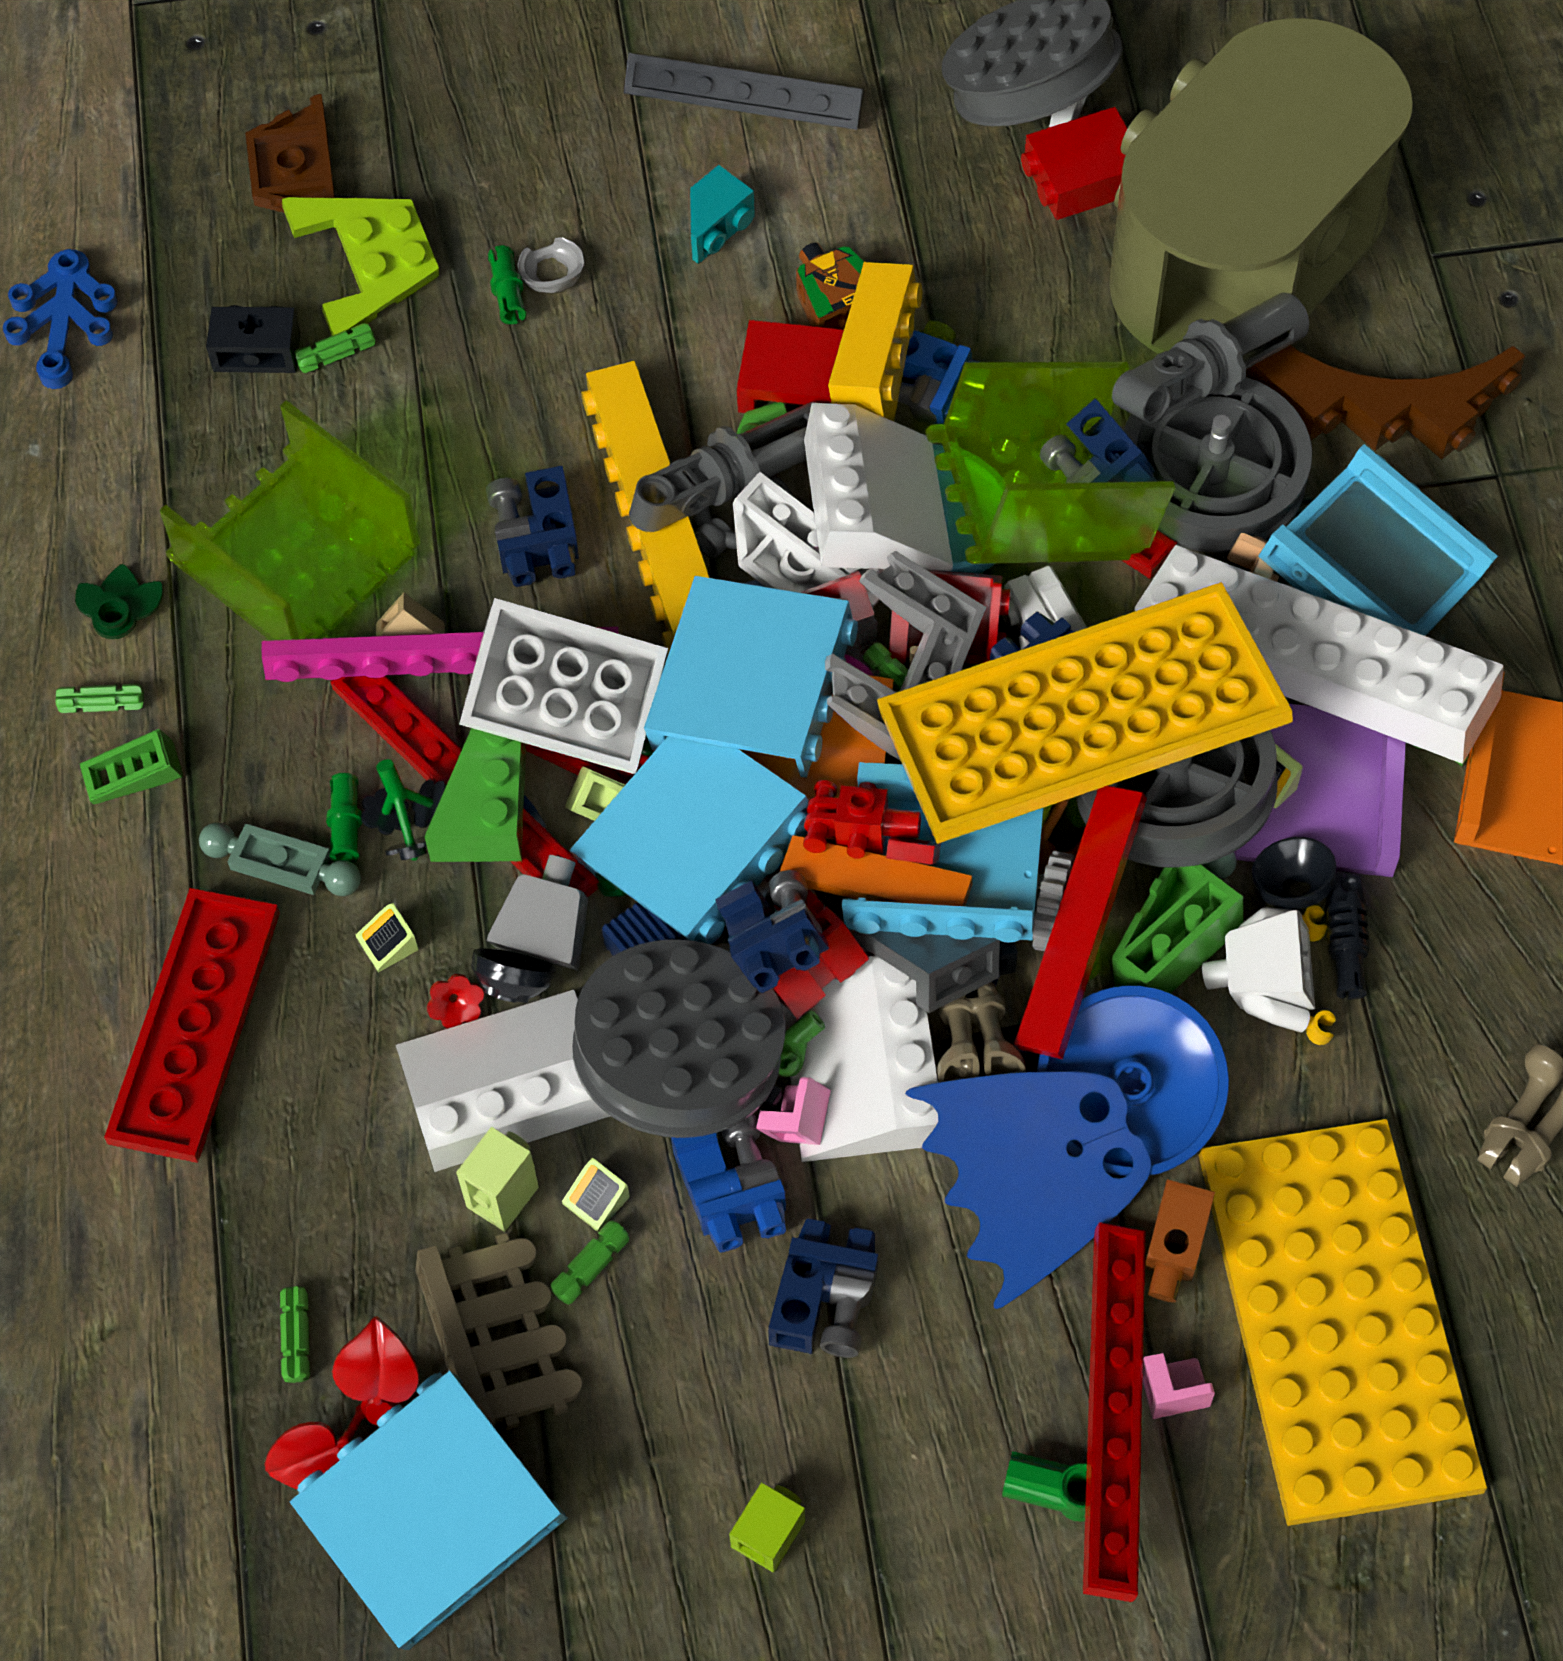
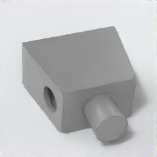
(543, 917)

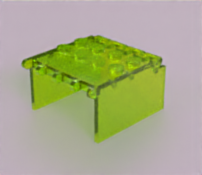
(1009, 495)
(300, 537)

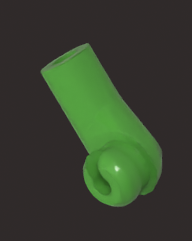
(760, 415)
(796, 1043)

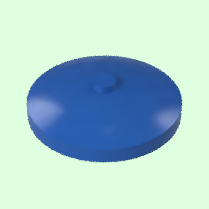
(1162, 1062)

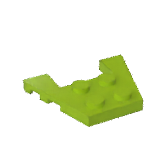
(382, 247)

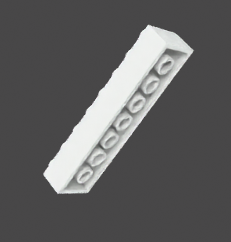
(1349, 659)

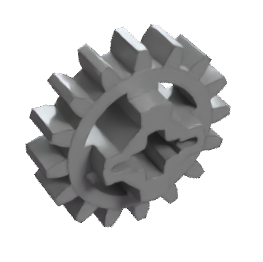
(1049, 896)

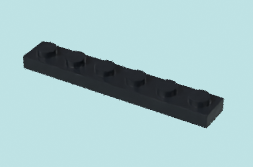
(744, 90)

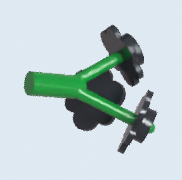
(389, 809)

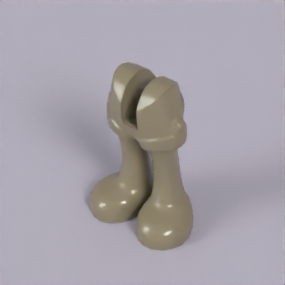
(962, 1058)
(1544, 1075)

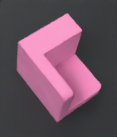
(800, 1115)
(1175, 1386)

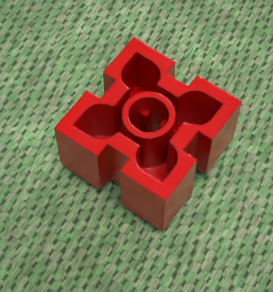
(803, 989)

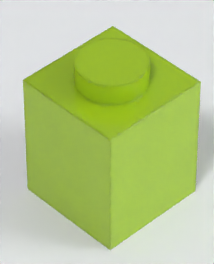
(768, 1525)

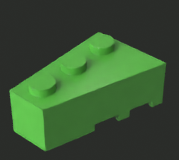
(481, 803)
(1176, 928)

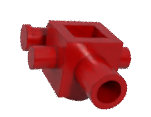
(856, 819)

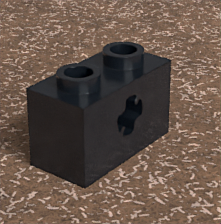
(253, 339)

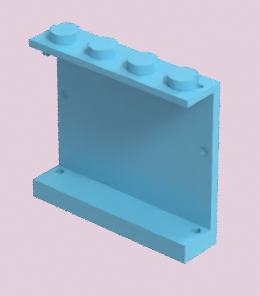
(751, 670)
(693, 830)
(998, 858)
(426, 1509)

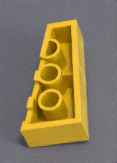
(876, 339)

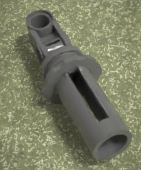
(1211, 358)
(719, 470)

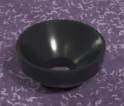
(1292, 862)
(511, 974)

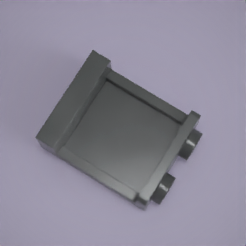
(938, 963)

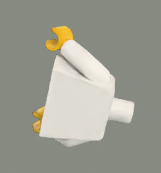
(1272, 969)

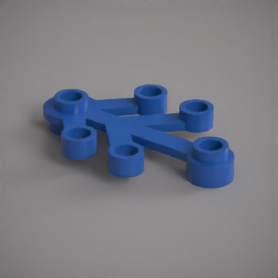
(66, 272)

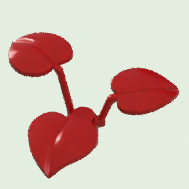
(369, 1369)

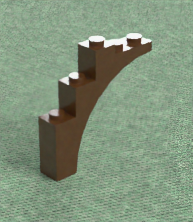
(1380, 410)

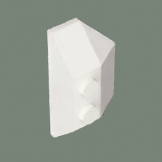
(780, 540)

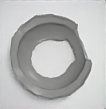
(564, 252)

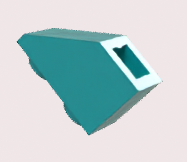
(718, 210)

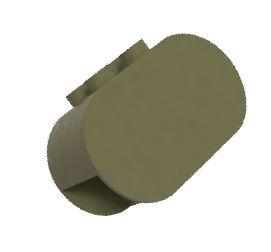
(1256, 177)

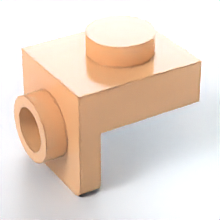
(1246, 553)

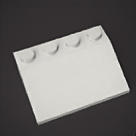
(873, 490)
(563, 686)
(869, 1057)
(499, 1074)

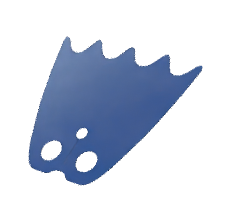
(1015, 1167)

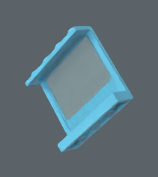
(1379, 548)

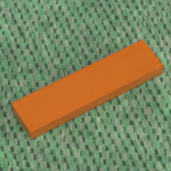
(876, 876)

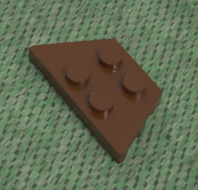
(291, 157)

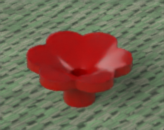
(455, 1001)

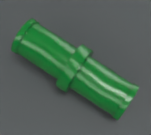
(506, 285)
(344, 817)

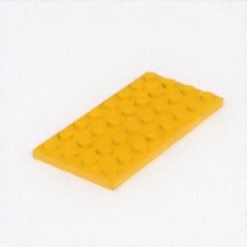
(1082, 712)
(1340, 1323)

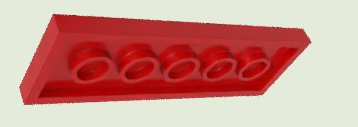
(192, 1025)

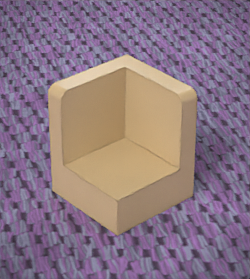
(408, 618)

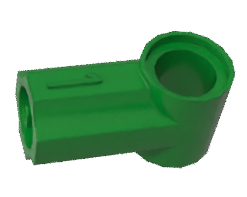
(1045, 1484)

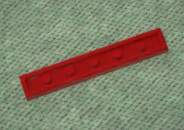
(1080, 922)

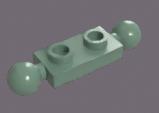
(279, 859)

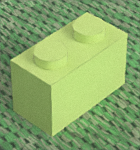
(498, 1178)

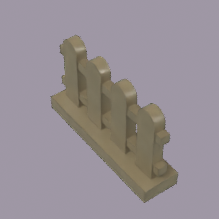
(477, 1314)

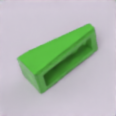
(136, 780)

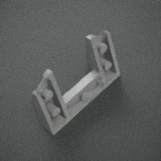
(948, 629)

